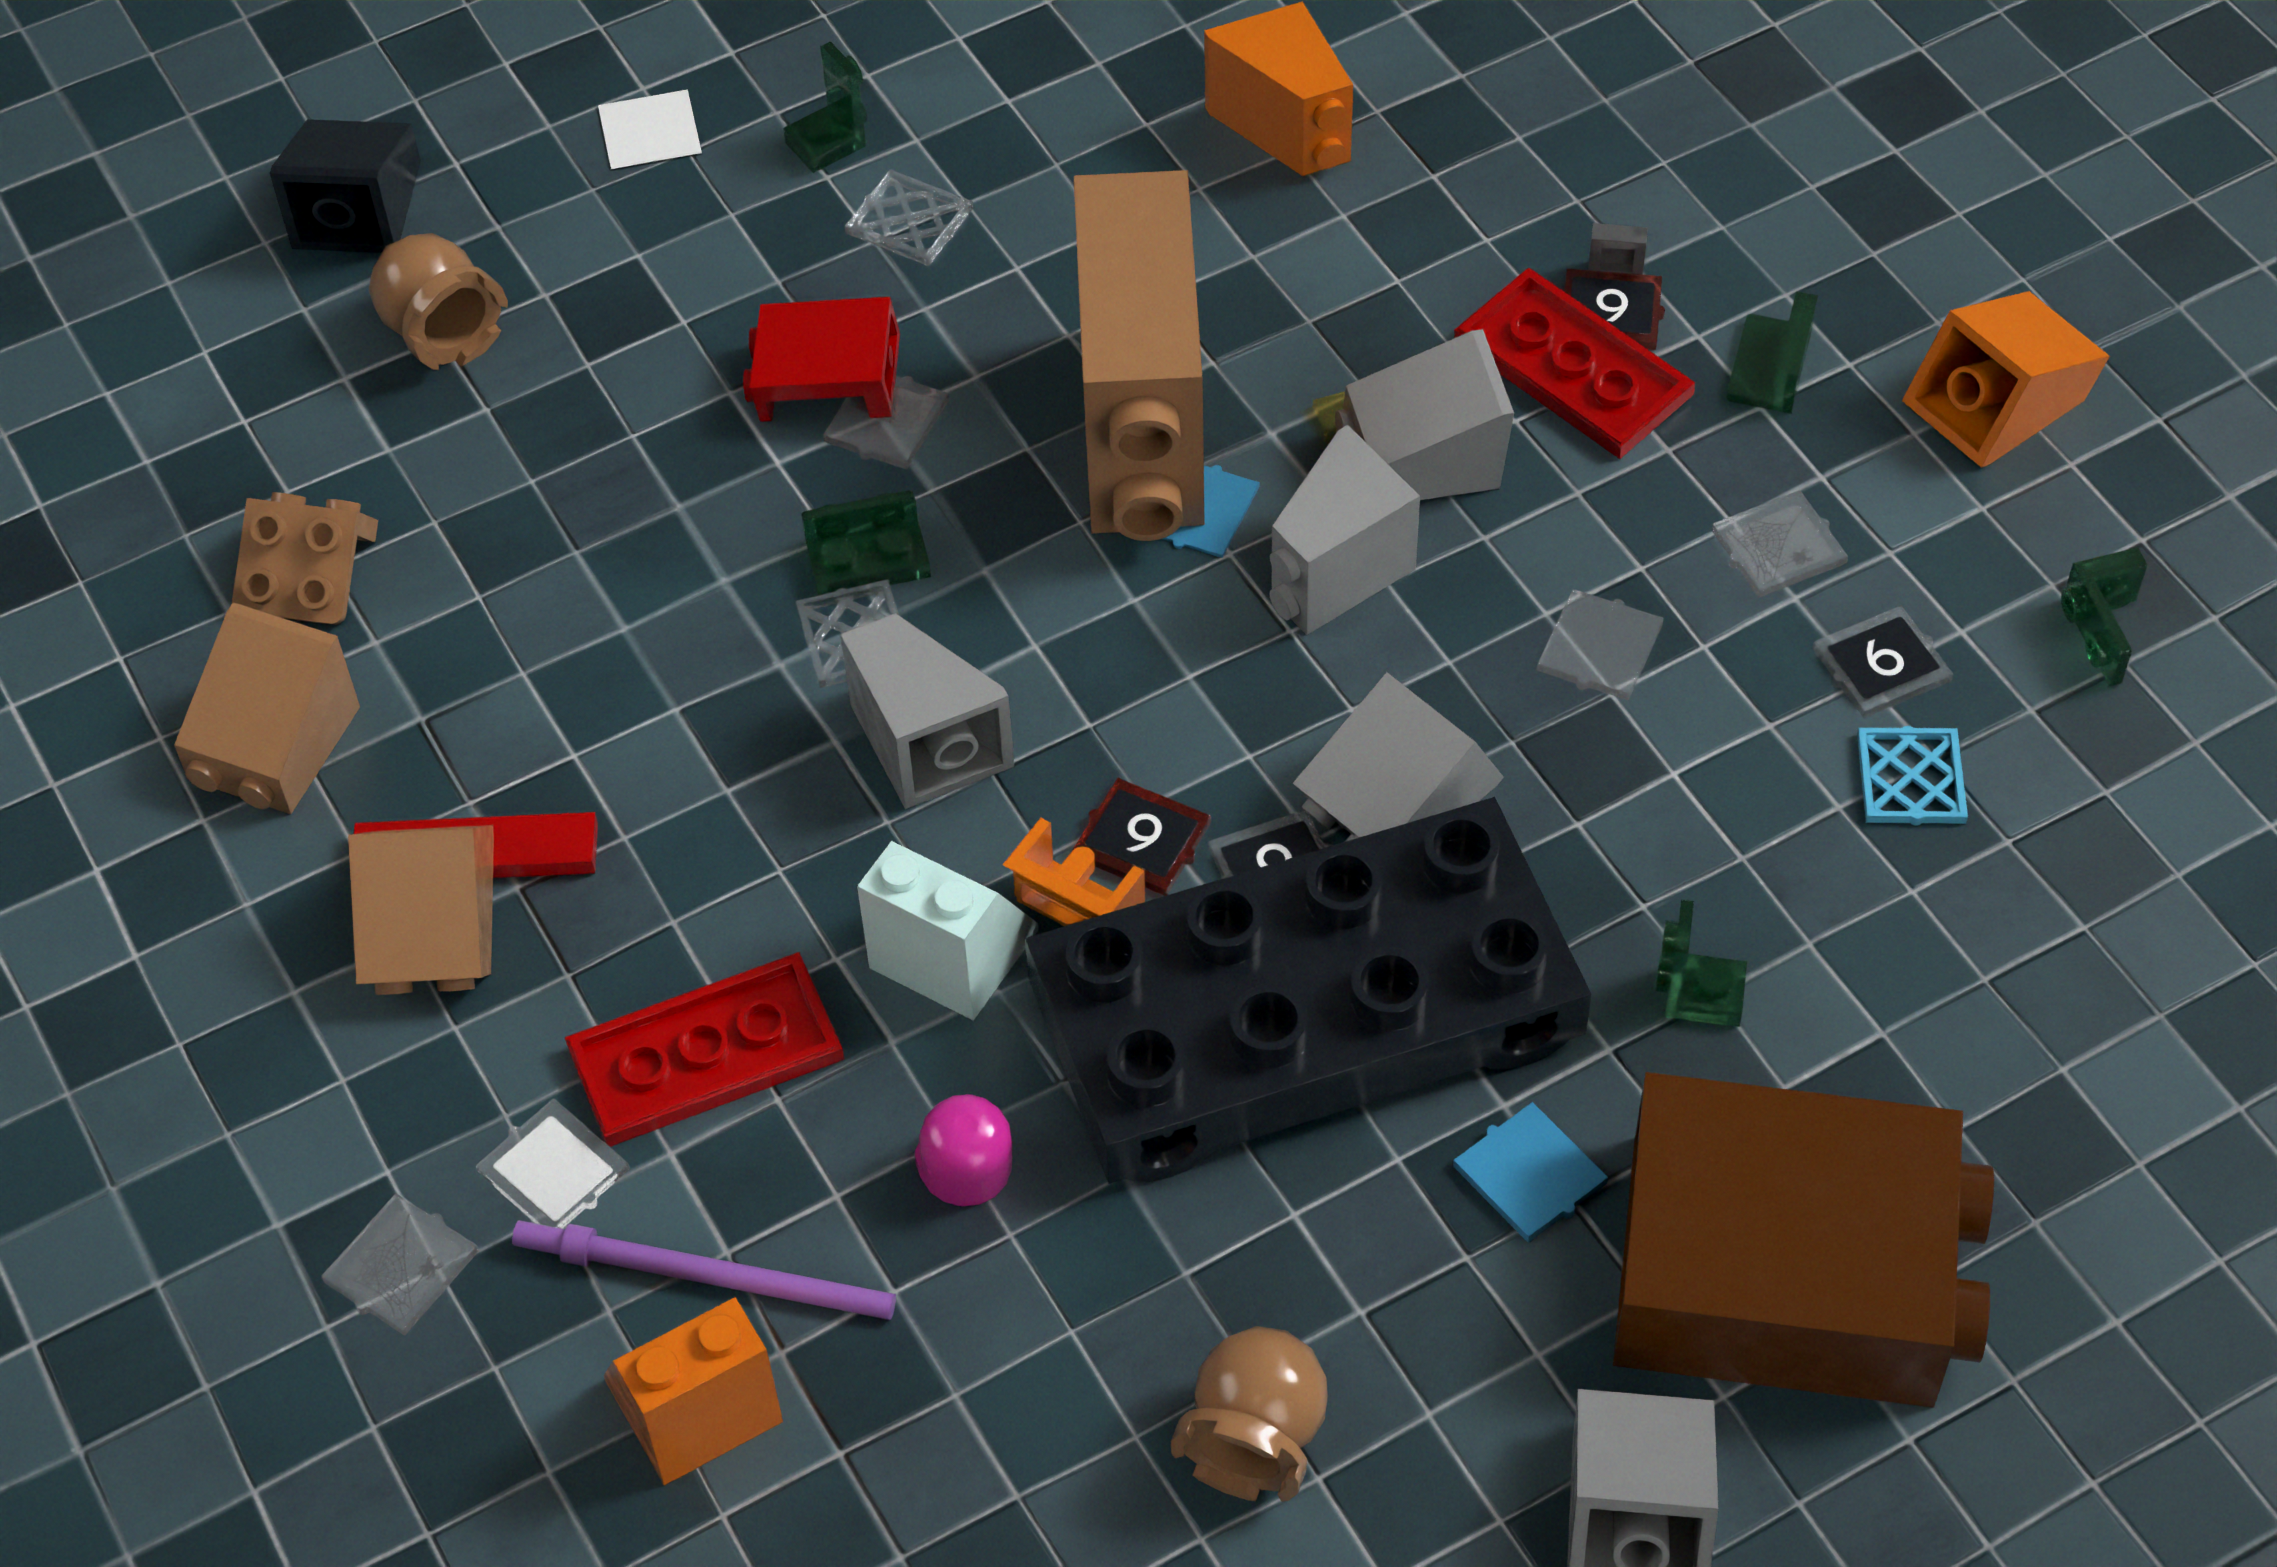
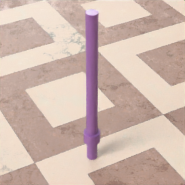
(581, 1246)

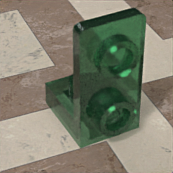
(837, 128)
(2090, 595)
(1698, 985)

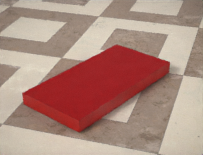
(1578, 363)
(704, 1049)

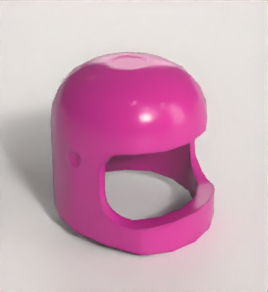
(964, 1150)

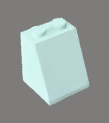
(939, 930)

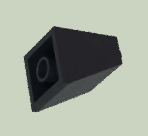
(346, 184)

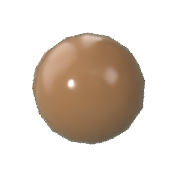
(436, 299)
(1255, 1410)

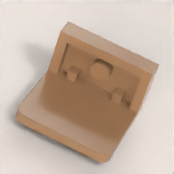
(299, 557)

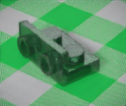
(865, 542)

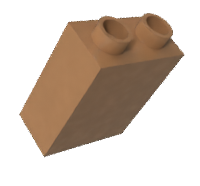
(1140, 353)

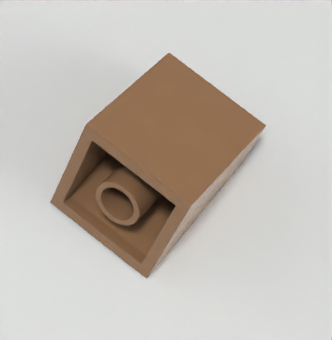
(266, 709)
(422, 907)

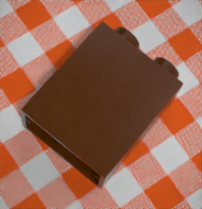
(1800, 1241)

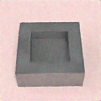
(1618, 248)

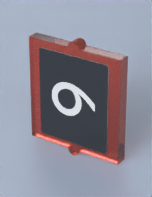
(1622, 299)
(1143, 832)

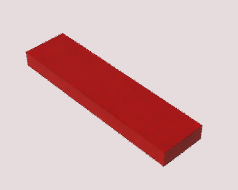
(524, 842)

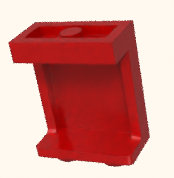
(824, 353)

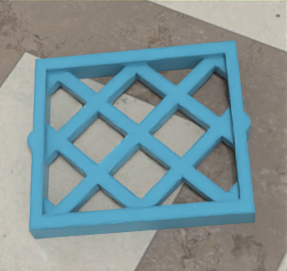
(1915, 813)

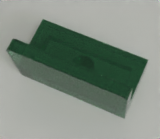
(1773, 357)

